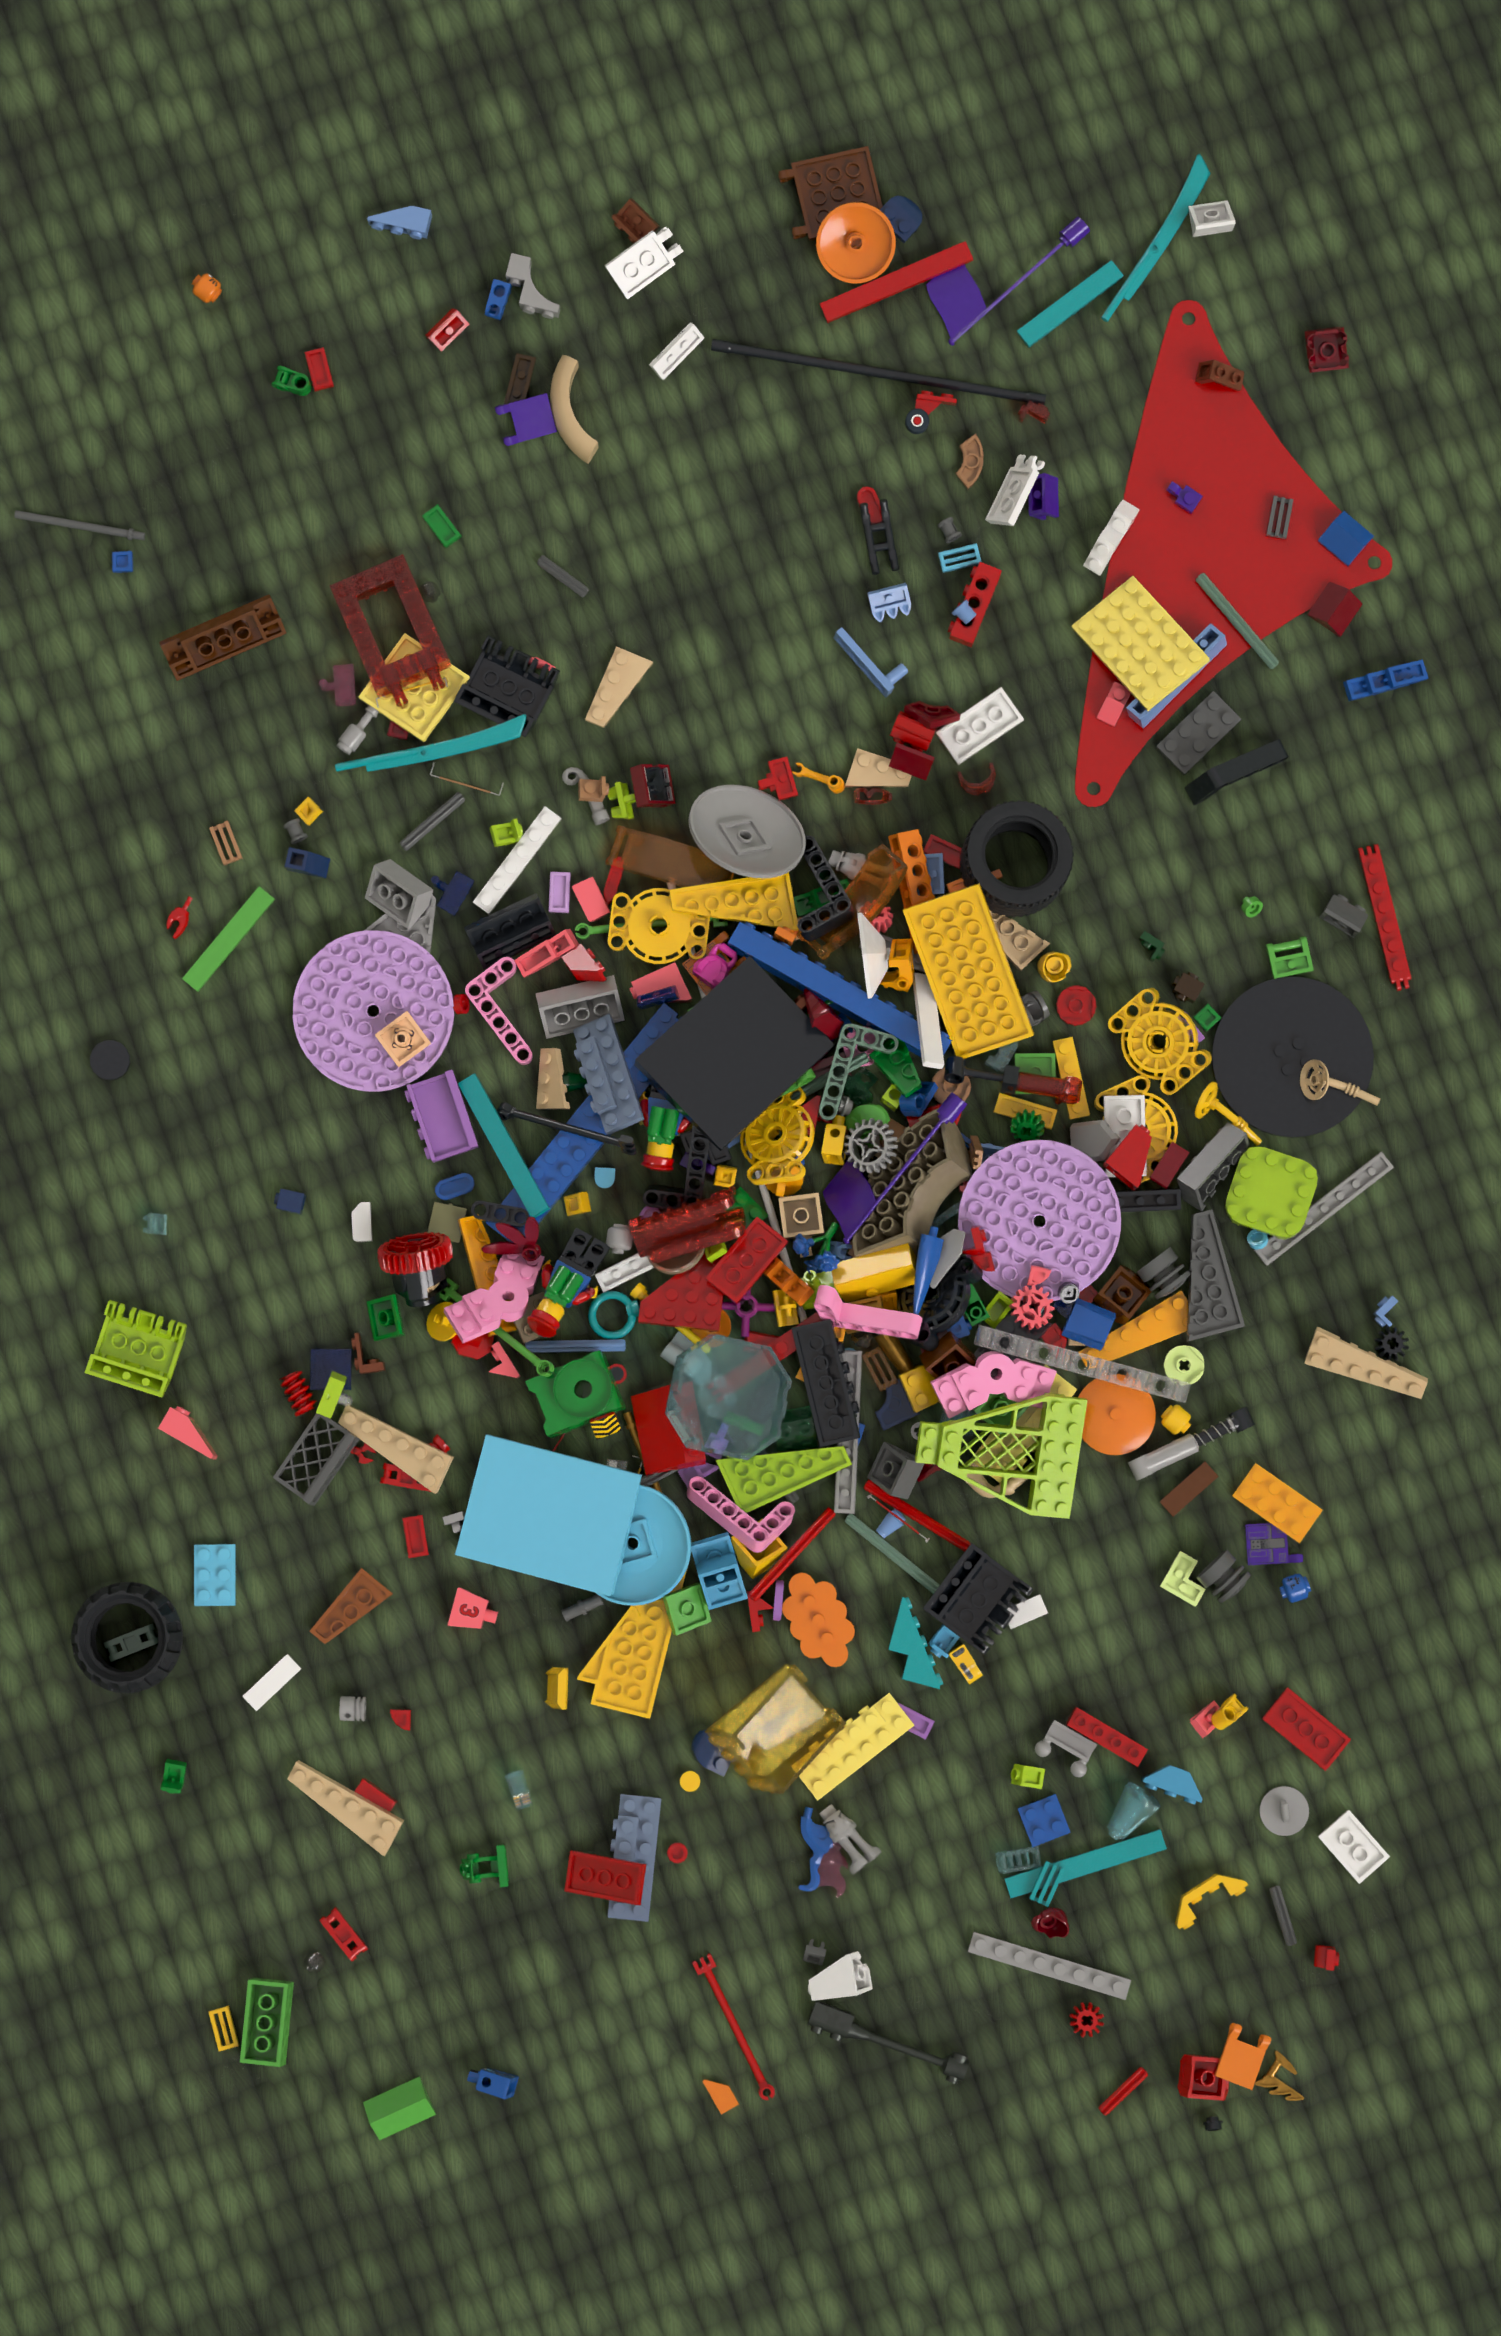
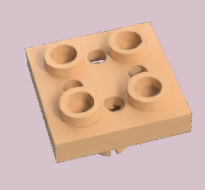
(388, 1036)

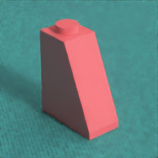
(662, 979)

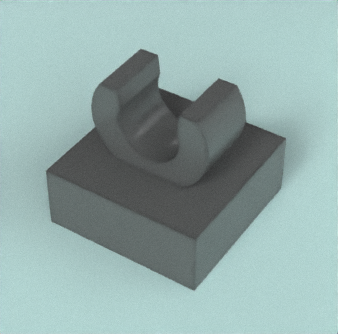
(814, 1954)

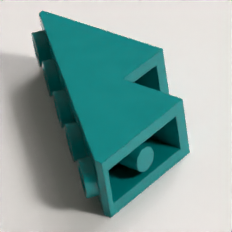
(907, 1641)

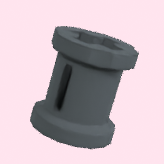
(949, 530)
(295, 831)

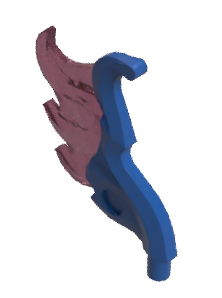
(826, 1859)

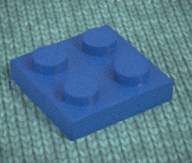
(1044, 1820)

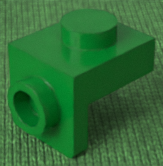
(173, 1776)

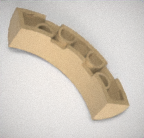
(569, 429)

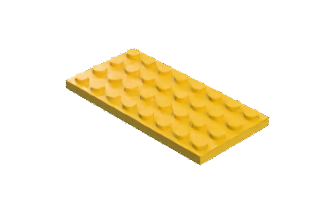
(968, 971)

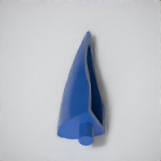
(927, 1260)

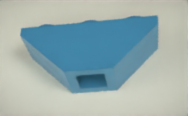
(1174, 1782)

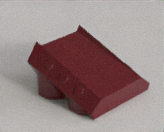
(1326, 349)
(822, 1015)

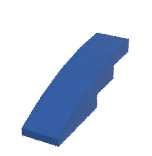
(1385, 680)

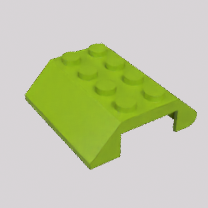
(137, 1350)

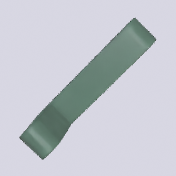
(845, 1063)

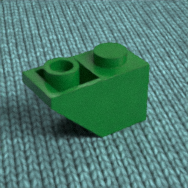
(975, 1311)

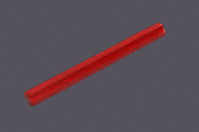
(917, 1516)
(791, 1554)

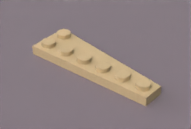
(1337, 1356)
(408, 1453)
(357, 1813)

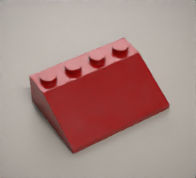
(657, 1438)

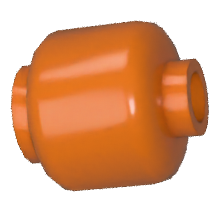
(206, 288)

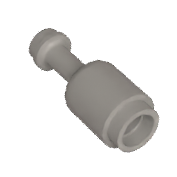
(354, 733)

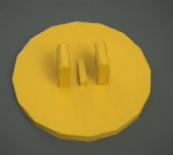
(438, 1324)

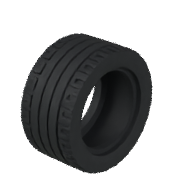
(1040, 825)

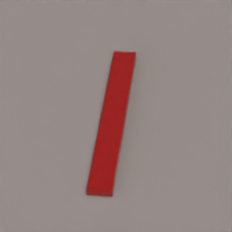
(896, 282)

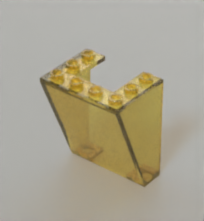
(775, 1731)

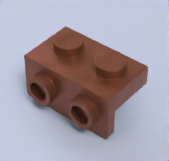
(634, 221)

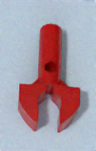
(358, 1451)

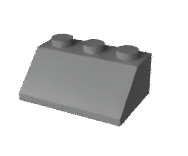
(398, 893)

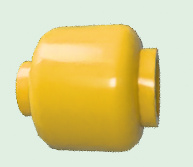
(1176, 1419)

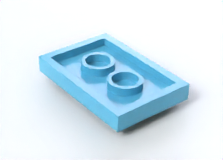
(215, 1575)

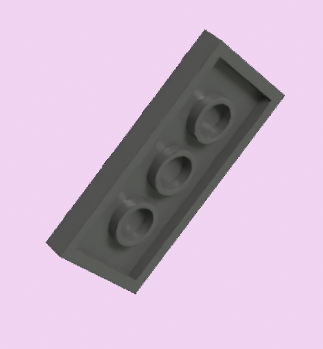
(1198, 733)

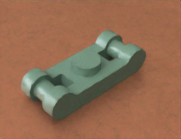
(131, 1642)

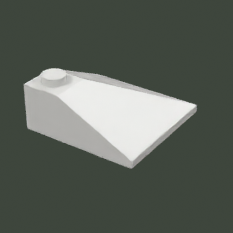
(874, 954)

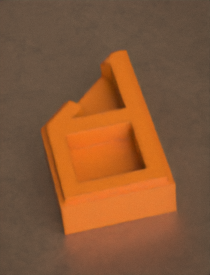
(721, 2095)

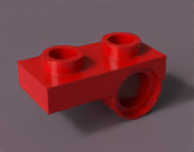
(1326, 1957)

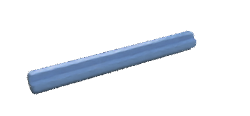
(576, 1346)

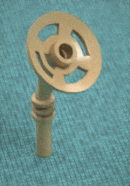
(1320, 1080)

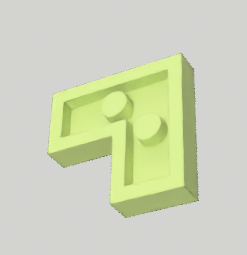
(1177, 1580)

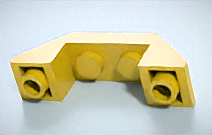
(1186, 1916)

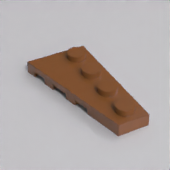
(353, 1603)

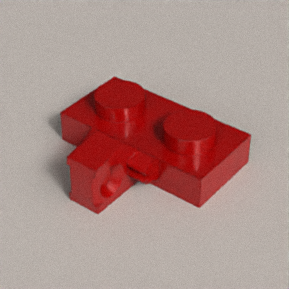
(779, 779)

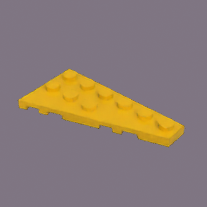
(741, 900)

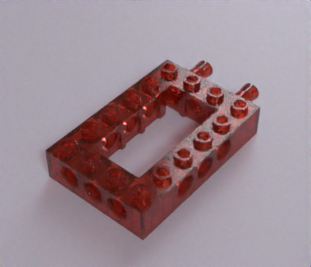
(408, 670)

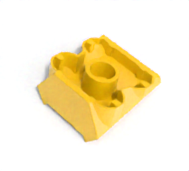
(557, 1688)

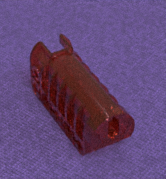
(688, 1227)

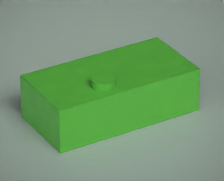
(266, 2022)

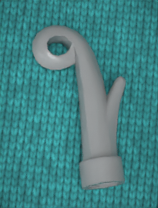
(599, 812)

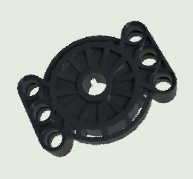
(948, 1308)

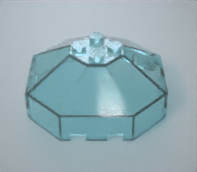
(728, 1397)

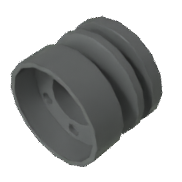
(1163, 1273)
(1224, 1576)

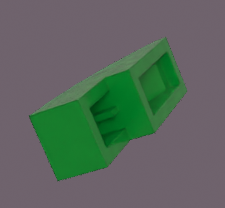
(813, 900)

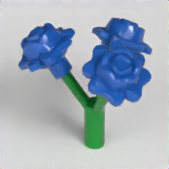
(823, 1261)

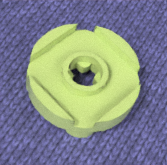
(1192, 1355)

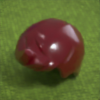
(1051, 1922)

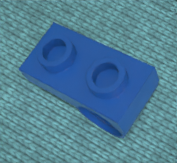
(918, 1101)

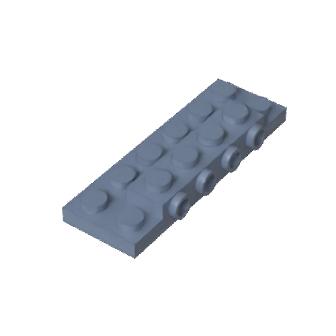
(607, 1074)
(636, 1842)

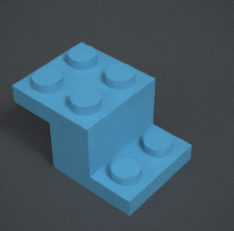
(718, 1570)

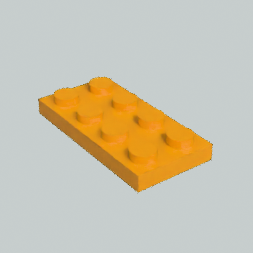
(1277, 1503)

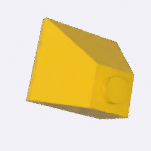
(757, 1563)

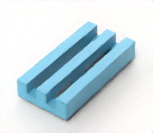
(941, 555)

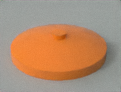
(855, 242)
(1116, 1417)

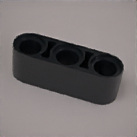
(491, 1209)

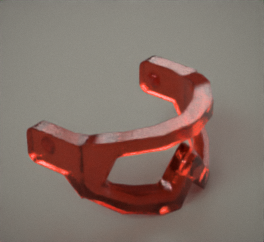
(964, 784)
(887, 797)

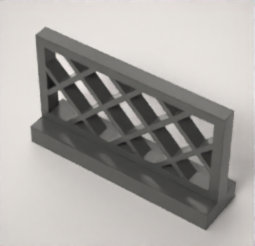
(327, 1471)

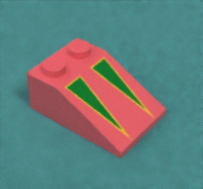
(185, 1429)

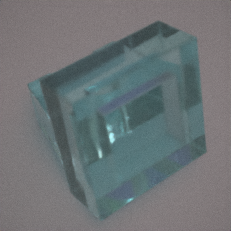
(156, 1224)

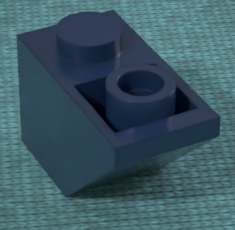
(307, 863)

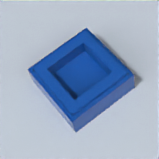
(122, 561)

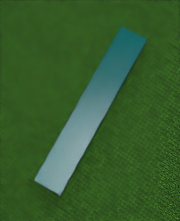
(1070, 304)

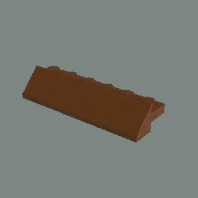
(223, 637)

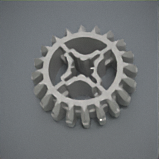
(854, 1140)

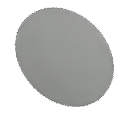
(1284, 1811)

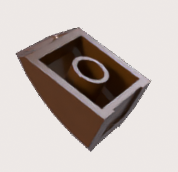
(1123, 1294)

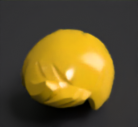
(1054, 966)

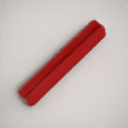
(1123, 2091)

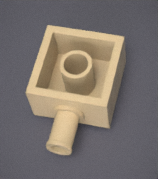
(802, 1216)

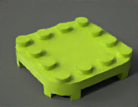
(1271, 1192)

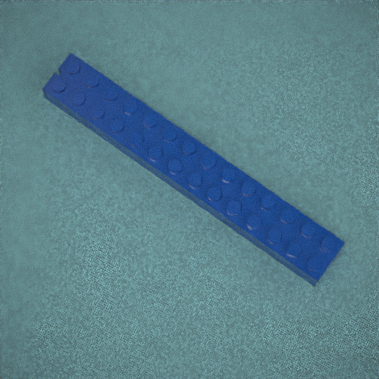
(571, 1153)

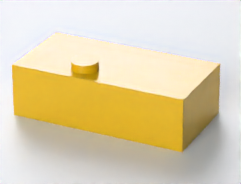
(875, 1273)

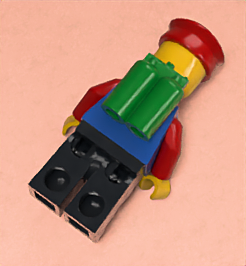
(663, 1125)
(567, 1282)

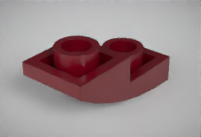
(1169, 1165)

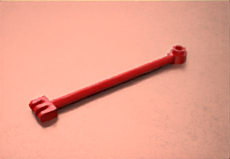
(706, 1969)

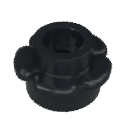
(1213, 2124)

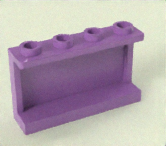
(441, 1117)

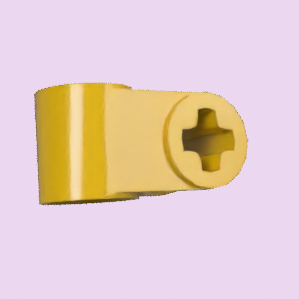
(1228, 1713)

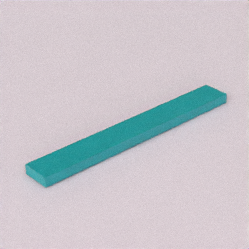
(503, 1146)
(1089, 1862)

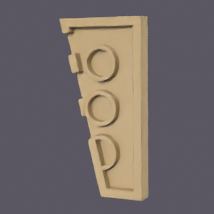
(617, 683)
(1018, 943)

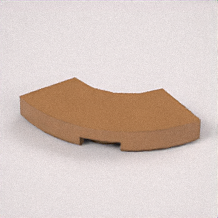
(972, 461)

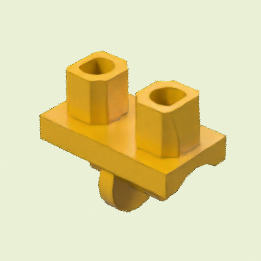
(785, 1309)

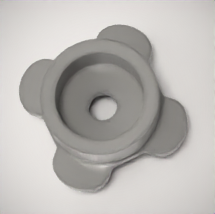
(845, 1106)

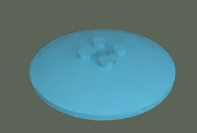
(661, 1551)

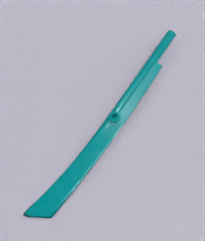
(1187, 197)
(494, 735)

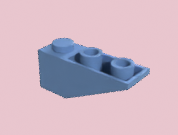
(405, 220)

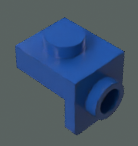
(961, 1328)

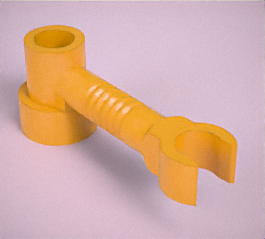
(837, 788)

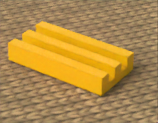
(231, 2025)

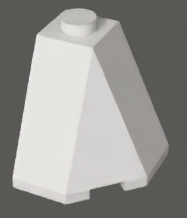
(841, 1979)

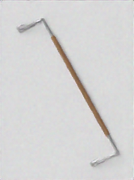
(465, 784)

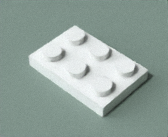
(1353, 1846)

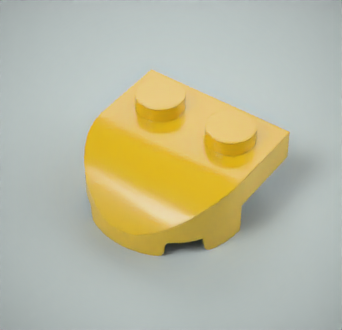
(918, 1388)

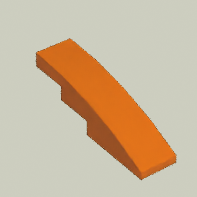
(788, 1282)

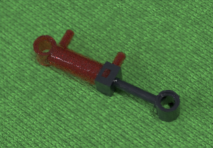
(1063, 1090)

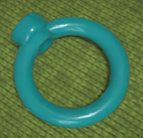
(632, 1310)

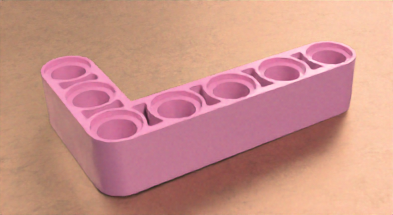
(495, 1012)
(865, 1318)
(739, 1517)

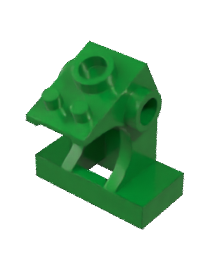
(470, 1867)

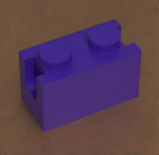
(1044, 497)

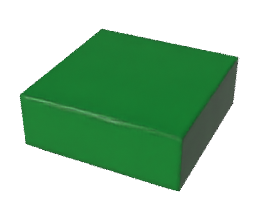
(1207, 1017)

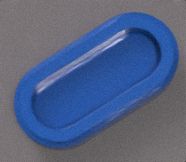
(454, 1186)

